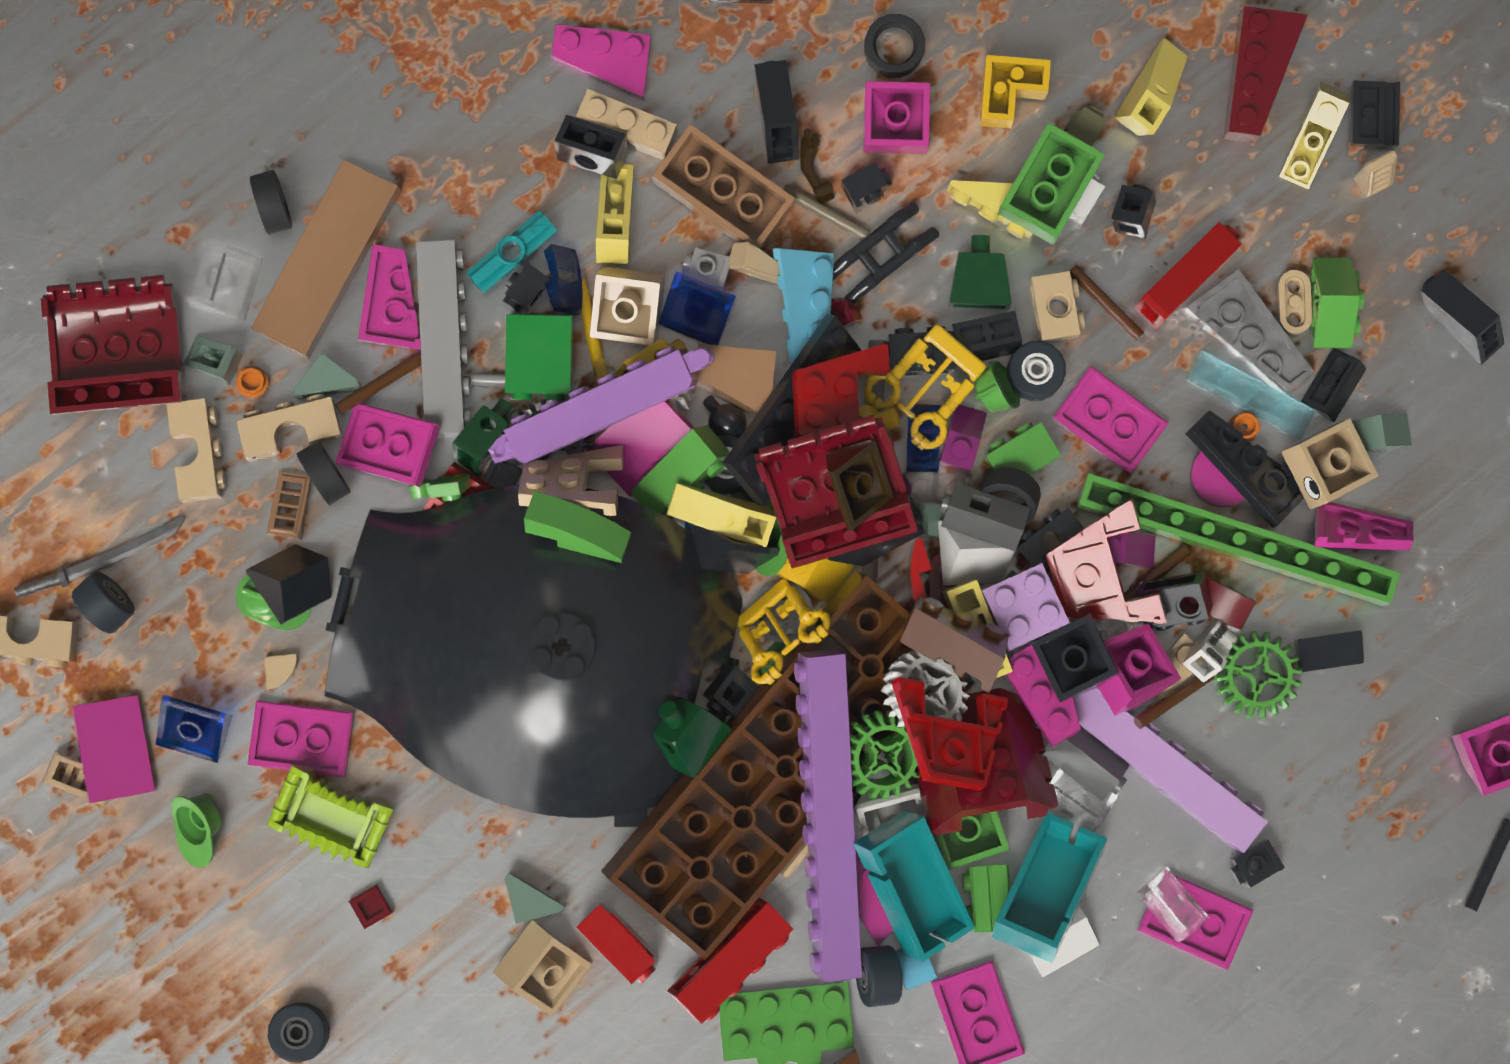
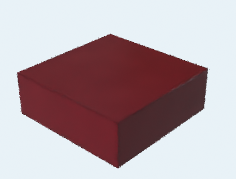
(371, 906)

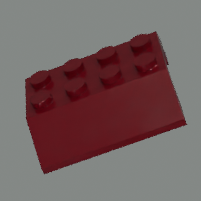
(113, 345)
(807, 502)
(1016, 778)

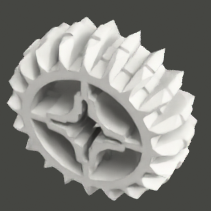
(946, 693)

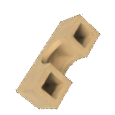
(643, 130)
(261, 431)
(201, 478)
(54, 643)

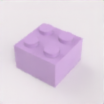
(1025, 606)

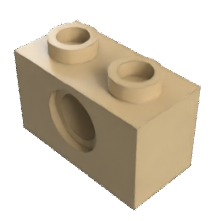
(1050, 326)

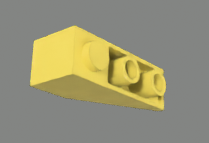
(1153, 90)
(1315, 135)
(987, 198)
(722, 514)

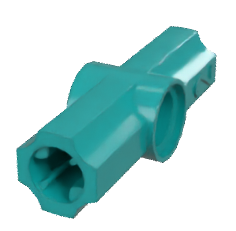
(527, 237)

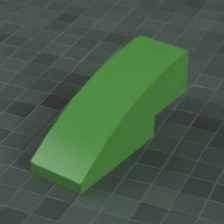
(576, 527)

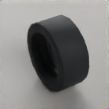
(894, 21)
(270, 202)
(323, 473)
(1014, 481)

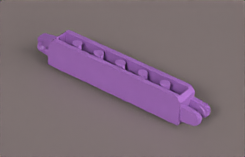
(602, 406)

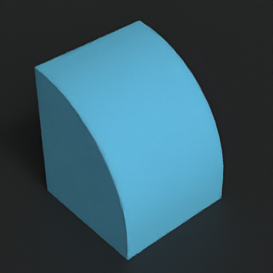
(913, 971)

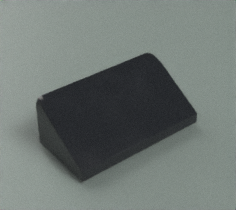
(1334, 384)
(1330, 651)

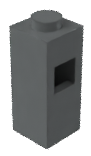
(984, 516)
(1089, 763)

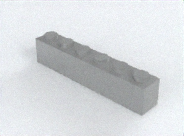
(441, 336)

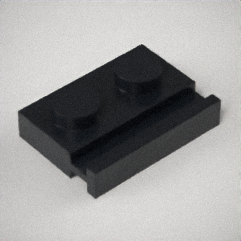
(1375, 113)

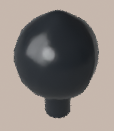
(725, 418)

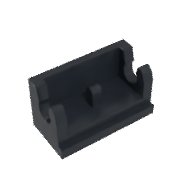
(990, 335)

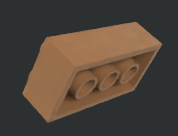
(723, 189)

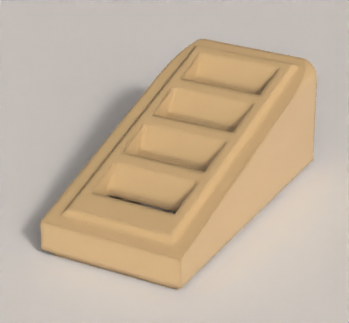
(1377, 174)
(753, 262)
(53, 768)

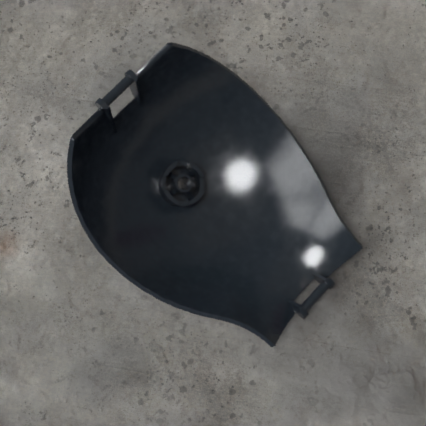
(462, 662)

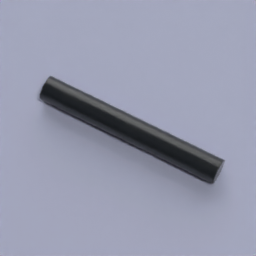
(1489, 867)

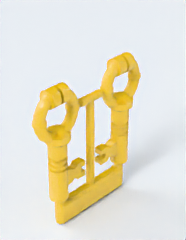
(955, 352)
(807, 618)

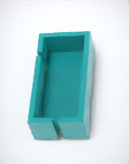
(913, 885)
(1049, 888)

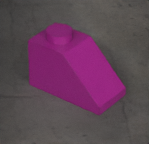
(963, 439)
(1133, 549)

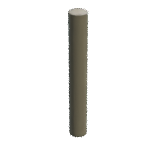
(827, 213)

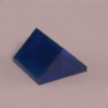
(697, 309)
(192, 728)

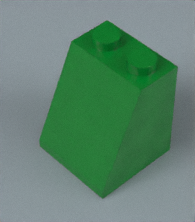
(539, 355)

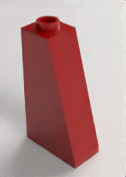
(1188, 274)

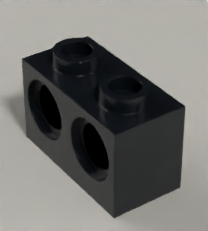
(1172, 593)

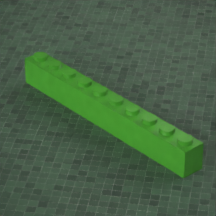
(1243, 541)

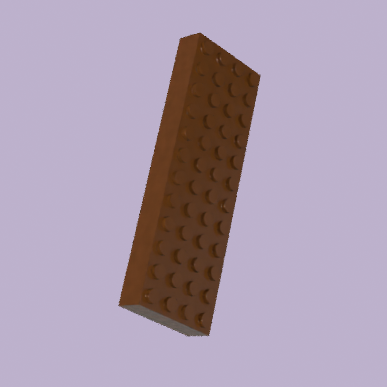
(742, 818)

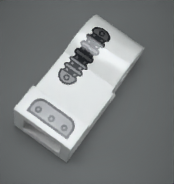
(1213, 647)

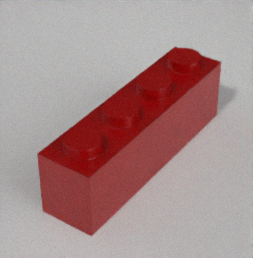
(736, 957)

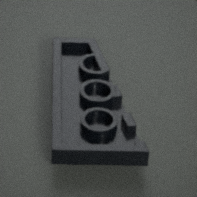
(1254, 474)

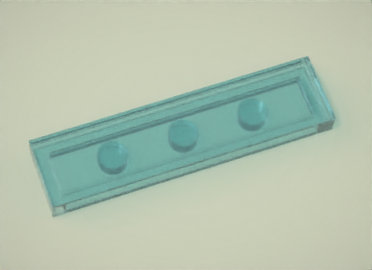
(1251, 395)

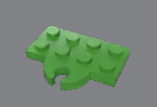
(787, 1024)

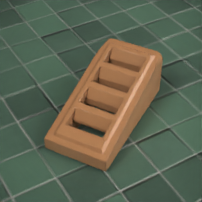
(284, 531)

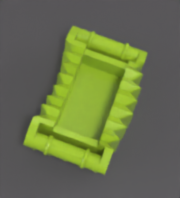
(329, 817)

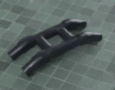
(902, 252)

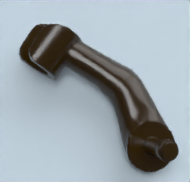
(809, 148)

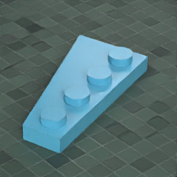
(806, 291)

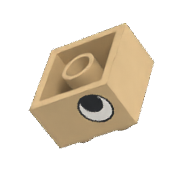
(1330, 464)

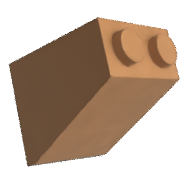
(739, 376)

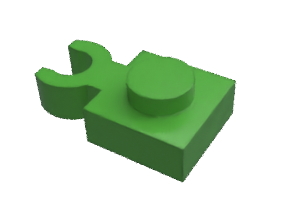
(445, 486)

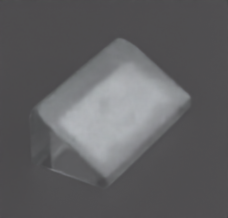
(1172, 905)

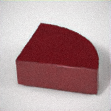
(845, 311)

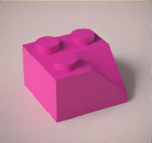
(896, 117)
(1141, 667)
(1486, 753)

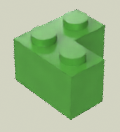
(1335, 302)

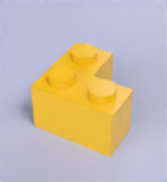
(1009, 79)

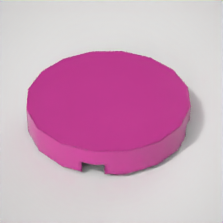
(1212, 485)

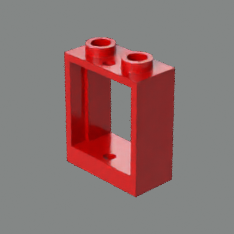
(618, 944)

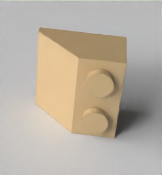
(627, 305)
(541, 968)

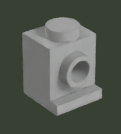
(716, 277)

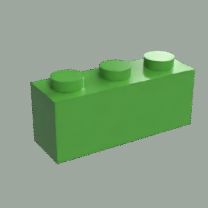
(688, 463)

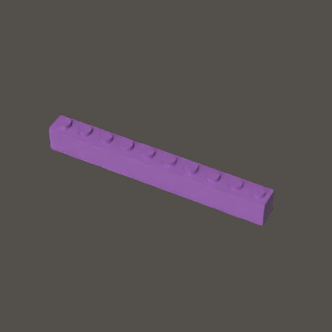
(829, 814)

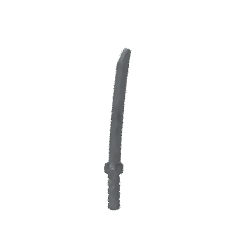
(72, 573)

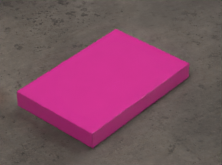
(1110, 420)
(645, 441)
(388, 444)
(300, 737)
(113, 749)
(1216, 938)
(978, 1015)

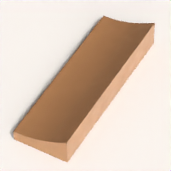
(326, 259)

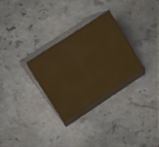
(858, 481)

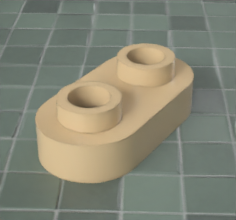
(1294, 303)

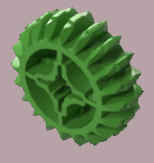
(1253, 690)
(871, 764)

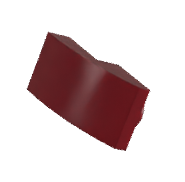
(1228, 603)

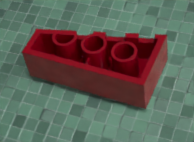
(1259, 63)

